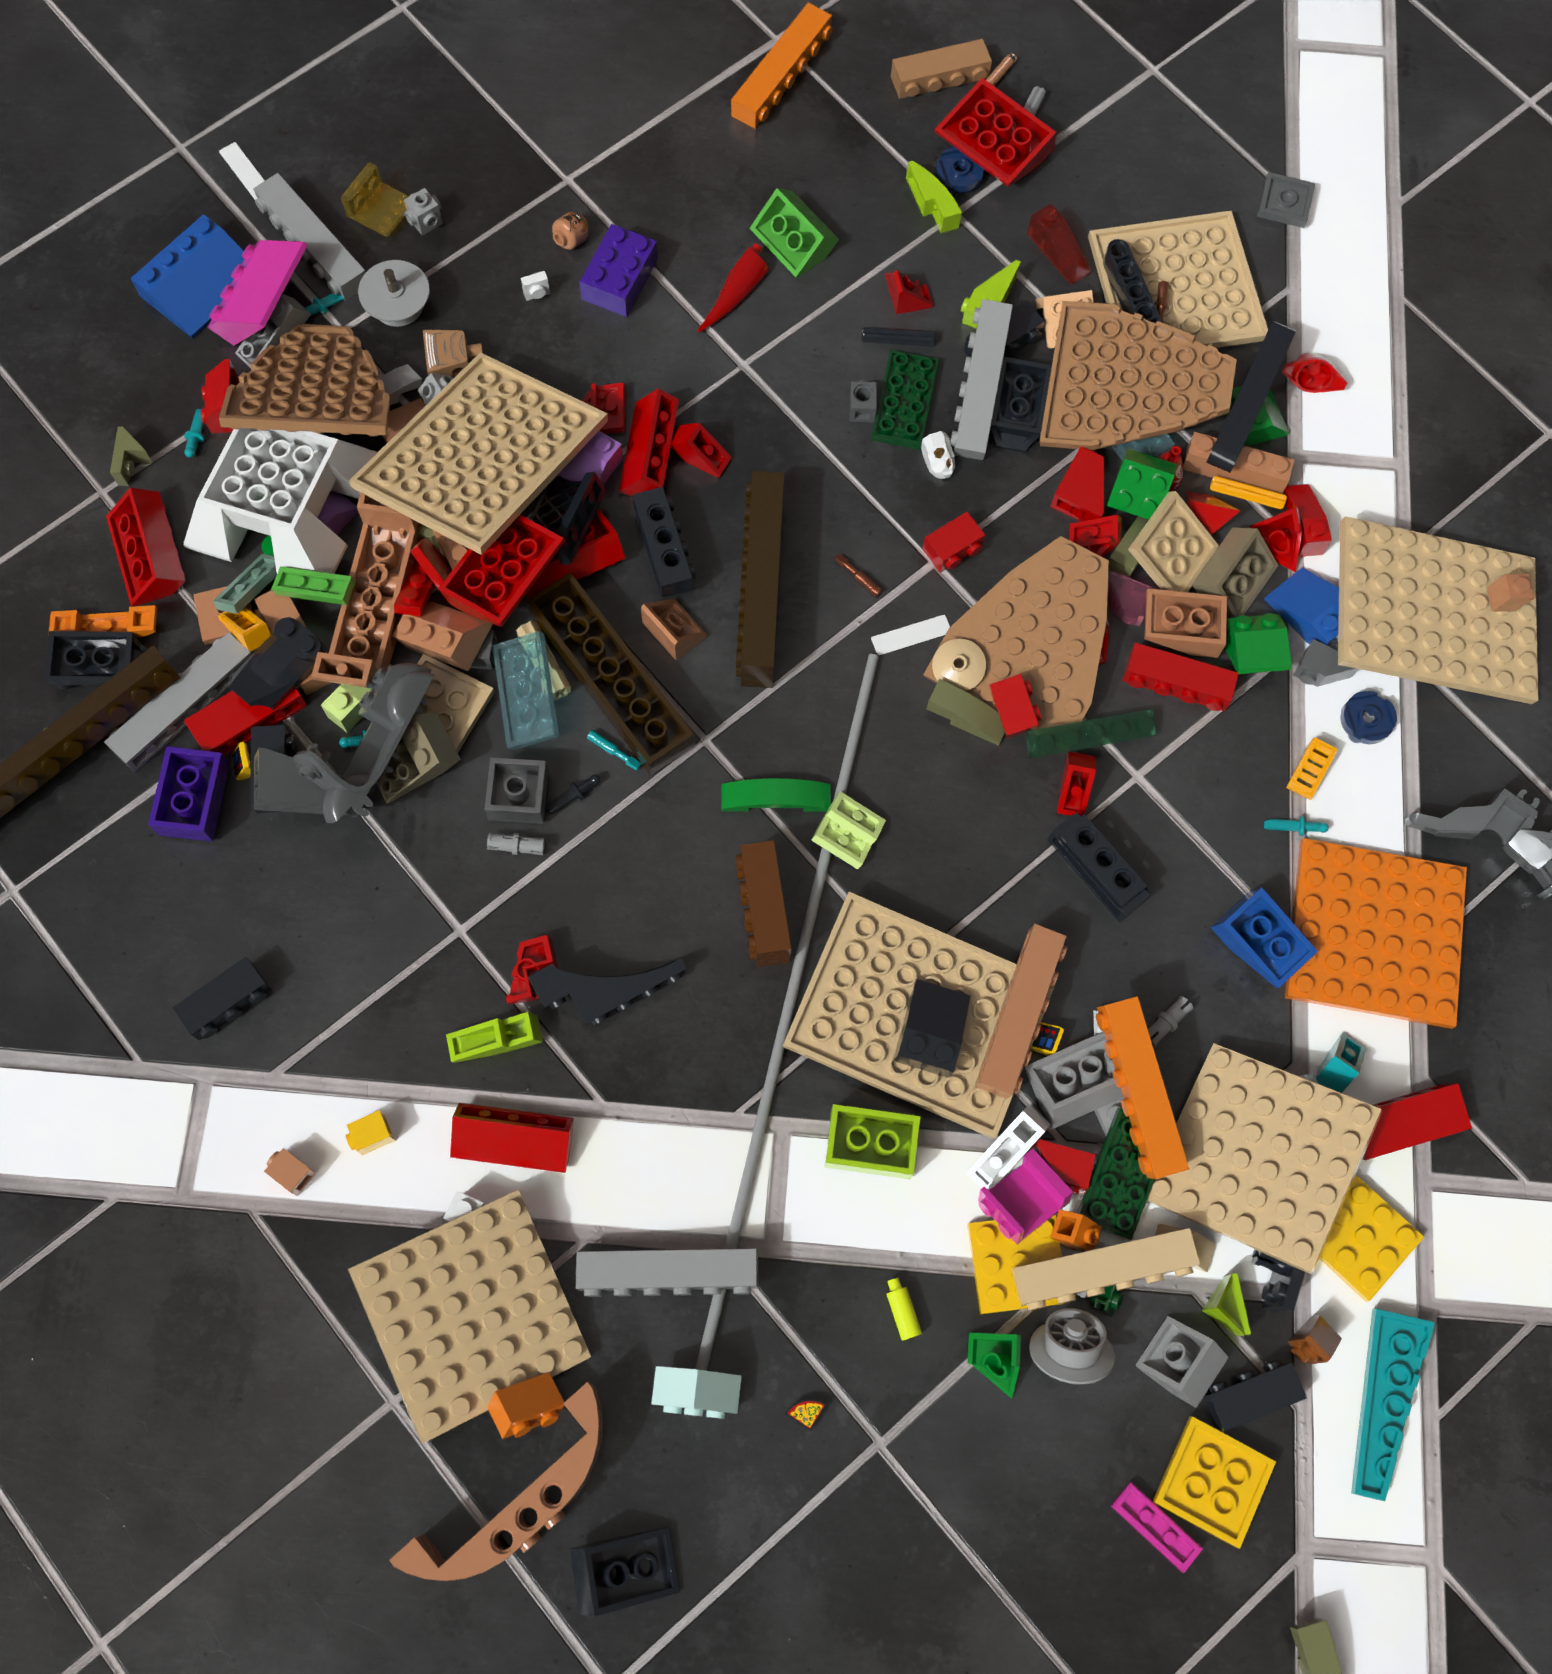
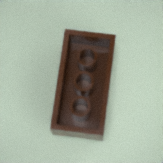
(765, 904)

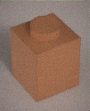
(1510, 592)
(289, 1171)

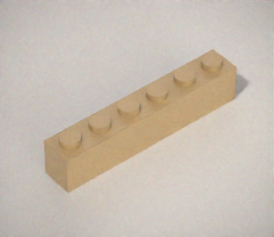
(1104, 1268)

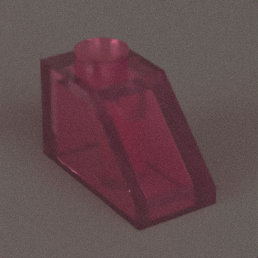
(1127, 598)

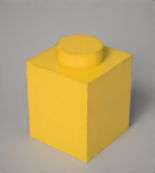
(369, 1133)

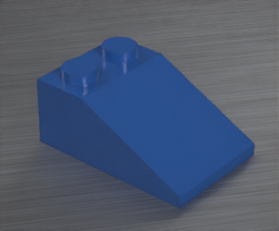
(1308, 606)
(1264, 937)

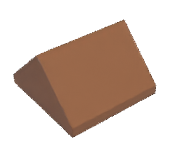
(672, 626)

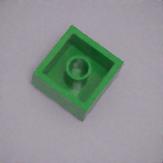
(1141, 484)

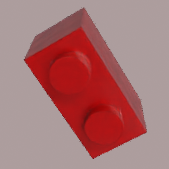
(954, 542)
(1014, 705)

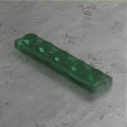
(1090, 733)

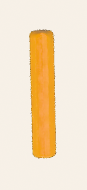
(1248, 492)

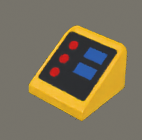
(242, 761)
(1047, 1039)

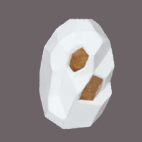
(938, 454)

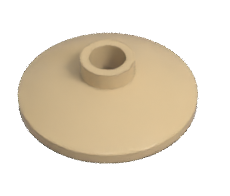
(974, 663)

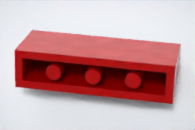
(649, 443)
(230, 720)
(1418, 1119)
(511, 1137)

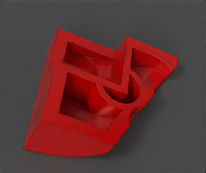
(532, 956)

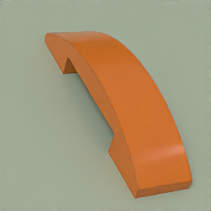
(139, 620)

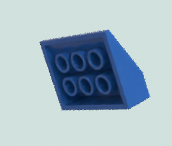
(190, 275)

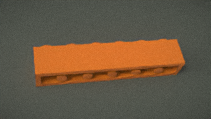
(781, 66)
(1141, 1088)

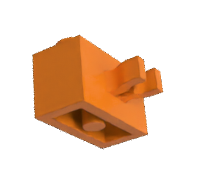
(526, 1406)

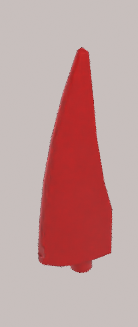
(739, 283)

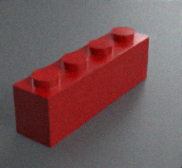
(1180, 677)

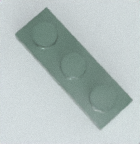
(247, 585)

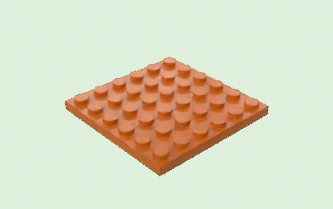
(1381, 933)

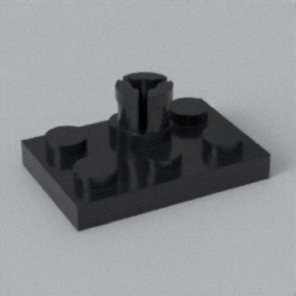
(1284, 1284)

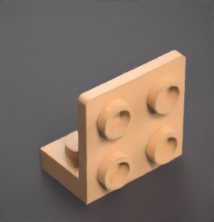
(1052, 309)

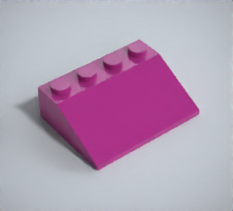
(255, 288)

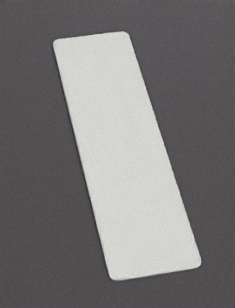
(242, 167)
(910, 635)

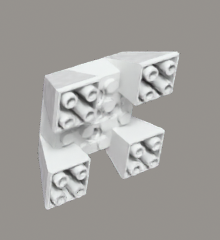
(277, 488)

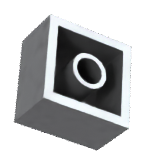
(516, 790)

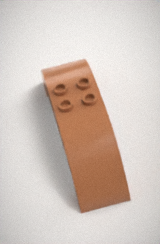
(366, 624)
(486, 1548)

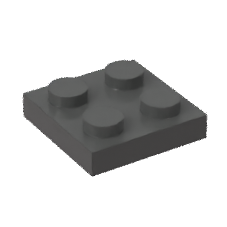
(1286, 200)

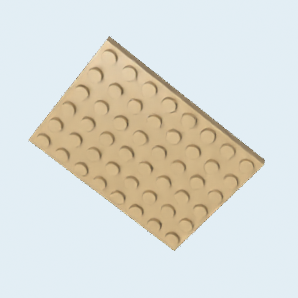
(479, 452)
(1425, 614)
(863, 1031)

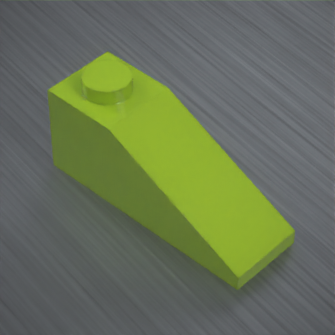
(994, 289)

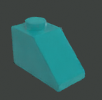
(1341, 1064)

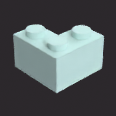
(696, 1391)

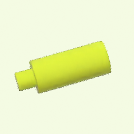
(903, 1310)

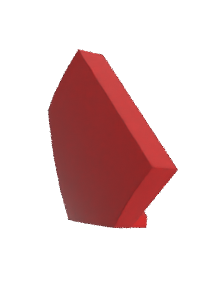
(611, 400)
(1097, 534)
(431, 561)

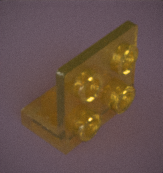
(374, 202)

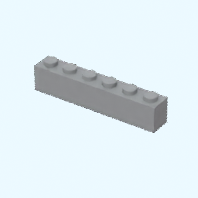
(300, 224)
(982, 379)
(164, 715)
(667, 1270)

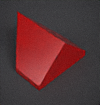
(907, 295)
(1209, 510)
(1282, 536)

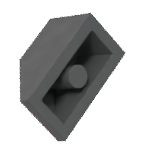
(1320, 666)

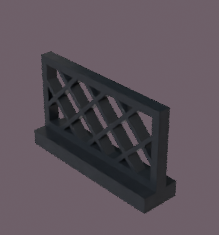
(579, 515)

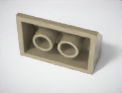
(1237, 570)

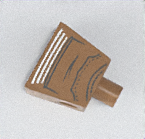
(448, 351)

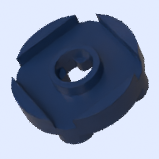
(955, 180)
(1360, 730)

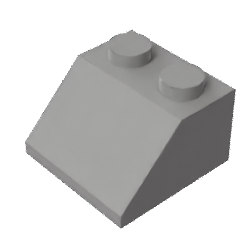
(1182, 1361)

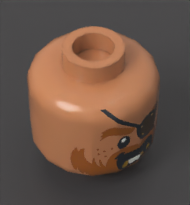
(570, 230)

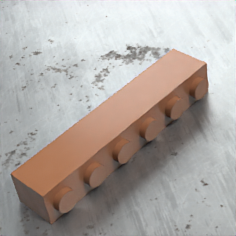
(1021, 1012)

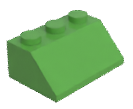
(793, 232)

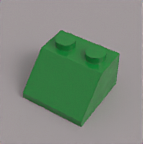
(1268, 423)
(1258, 643)

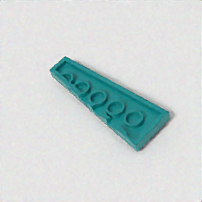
(1391, 1374)

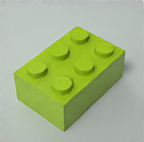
(872, 1142)

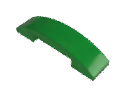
(776, 793)

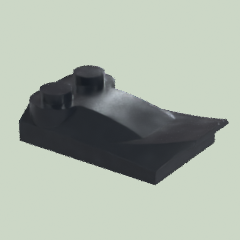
(1020, 403)
(88, 656)
(277, 665)

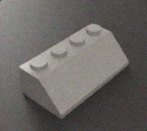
(1074, 1081)

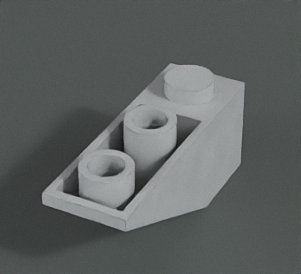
(284, 317)

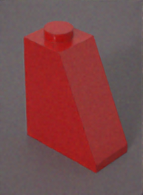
(1082, 487)

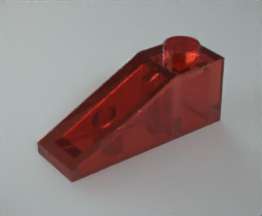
(1058, 243)

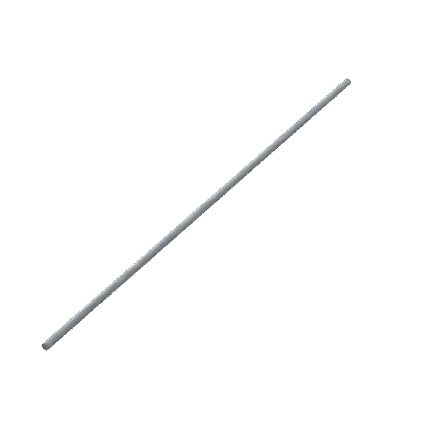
(785, 1019)

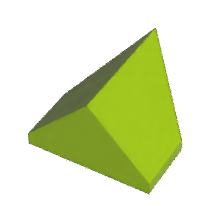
(1228, 1306)

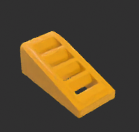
(247, 629)
(1318, 752)

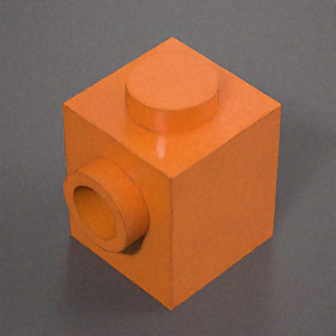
(1076, 1231)

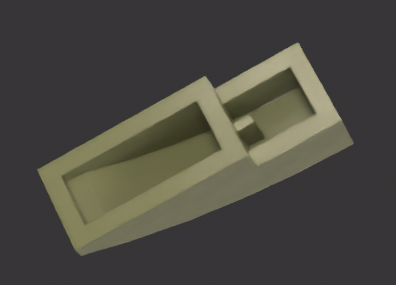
(1121, 559)
(966, 712)
(1316, 1647)

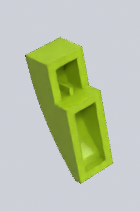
(933, 197)
(494, 1037)

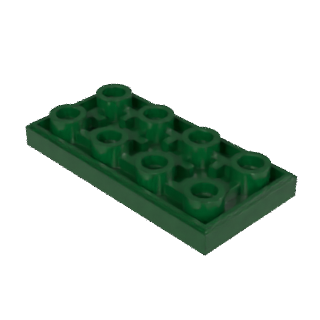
(905, 399)
(1117, 1183)

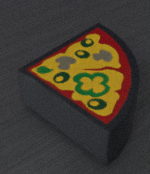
(806, 1412)

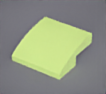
(848, 830)

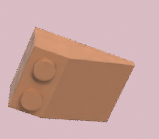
(1186, 621)

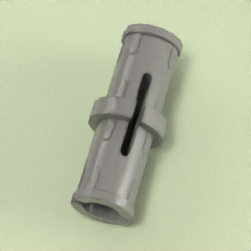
(515, 843)
(1169, 1020)

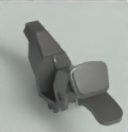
(1511, 821)

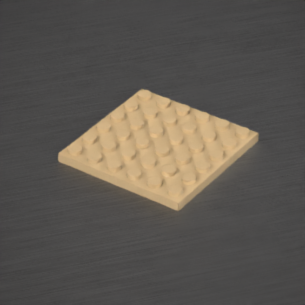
(1205, 275)
(1266, 1157)
(468, 1313)

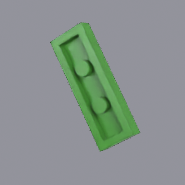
(313, 585)

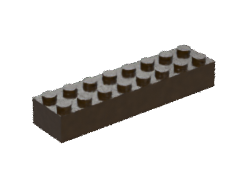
(759, 579)
(610, 673)

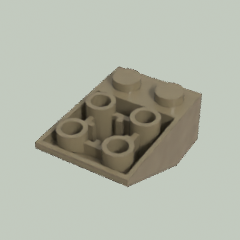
(423, 754)

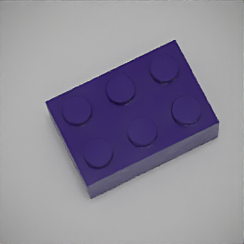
(618, 270)
(189, 794)

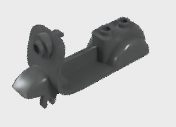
(390, 709)

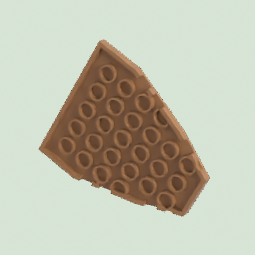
(1128, 379)
(310, 383)
(1044, 625)

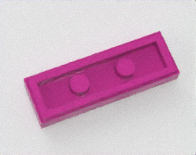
(1156, 1527)

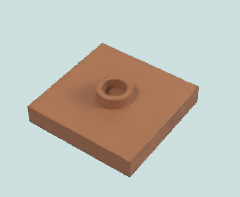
(209, 623)

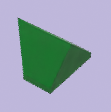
(996, 1358)

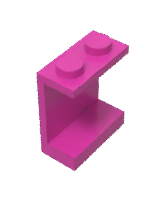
(1025, 1198)

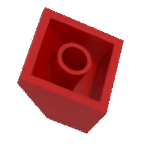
(214, 393)

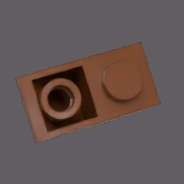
(1315, 1341)

